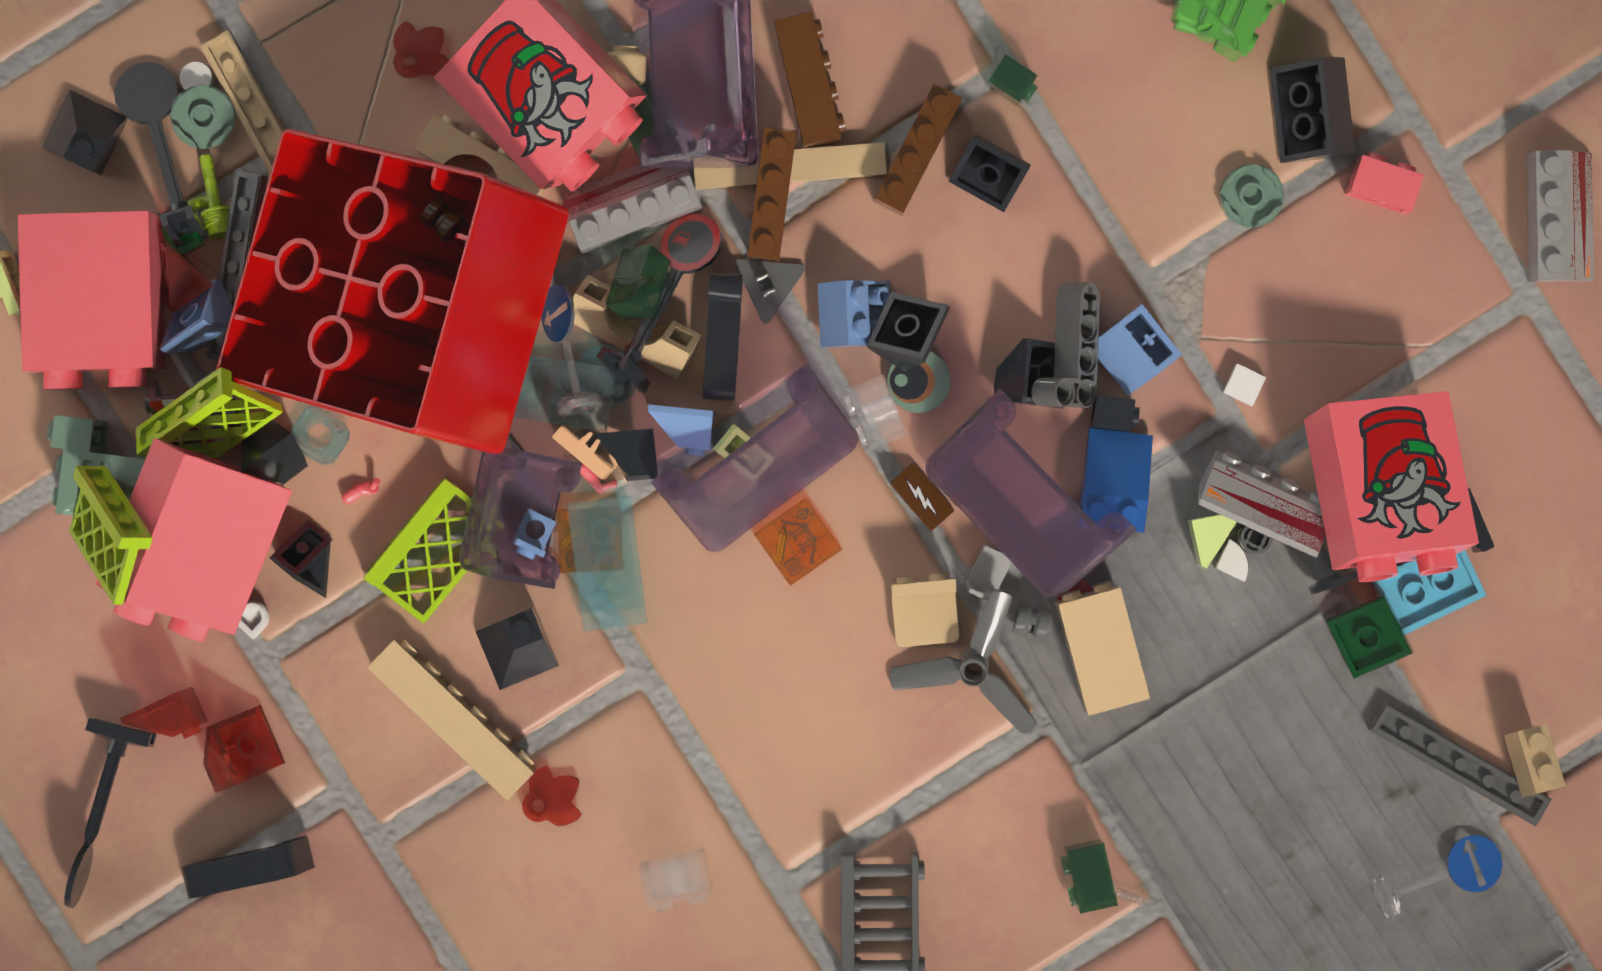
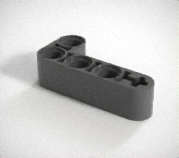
(1075, 349)

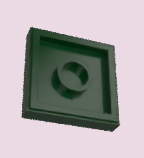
(1369, 636)

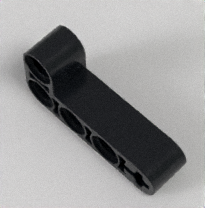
(722, 336)
(248, 868)

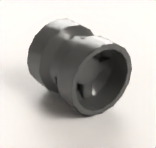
(1249, 541)
(1032, 620)

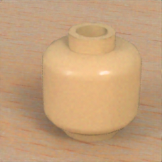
(631, 62)

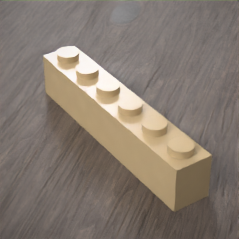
(452, 717)

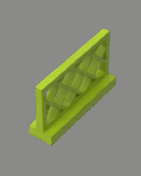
(193, 410)
(105, 527)
(407, 538)

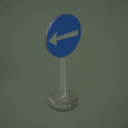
(558, 323)
(1471, 864)

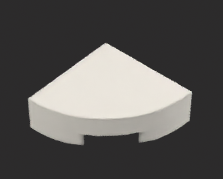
(1233, 561)

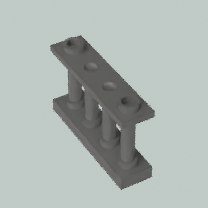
(853, 902)

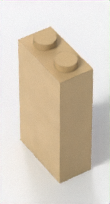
(1102, 648)

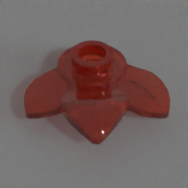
(422, 47)
(555, 794)

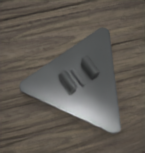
(768, 283)

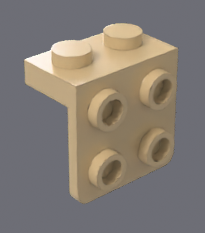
(924, 610)

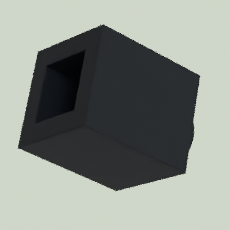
(1114, 413)

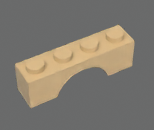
(447, 144)
(667, 347)

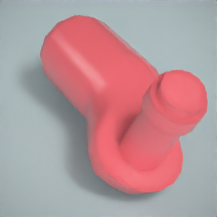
(594, 481)
(358, 490)

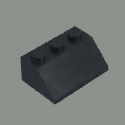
(1312, 110)

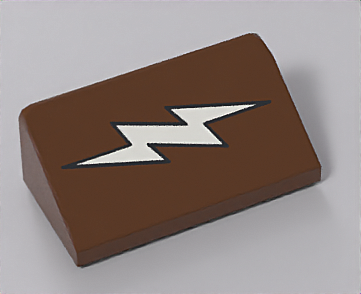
(921, 497)

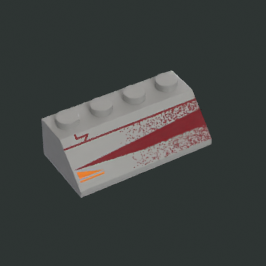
(628, 204)
(1560, 216)
(1263, 502)

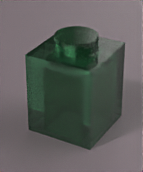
(1013, 81)

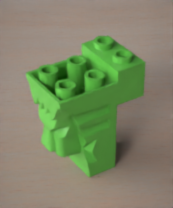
(1223, 22)

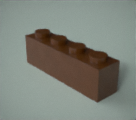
(808, 79)
(917, 149)
(772, 193)

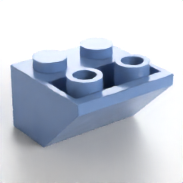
(850, 311)
(1135, 350)

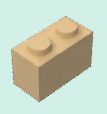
(1534, 760)

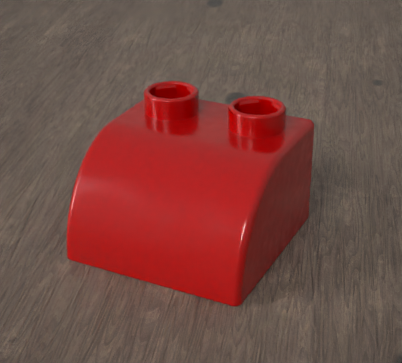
(374, 312)

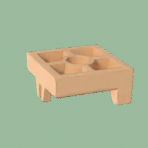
(577, 444)

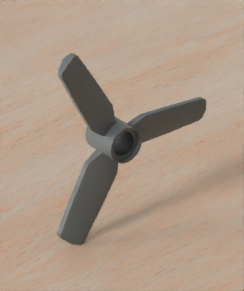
(950, 670)

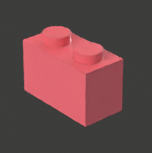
(1384, 183)

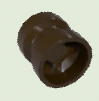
(443, 219)

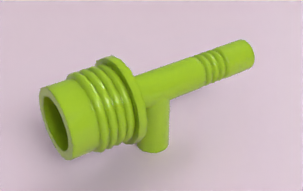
(216, 215)

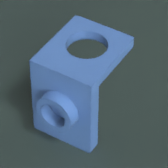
(527, 546)

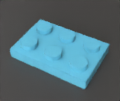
(1426, 598)

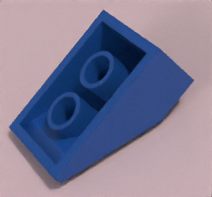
(1117, 475)

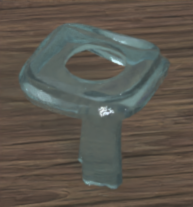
(340, 435)

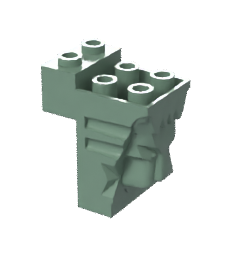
(84, 445)

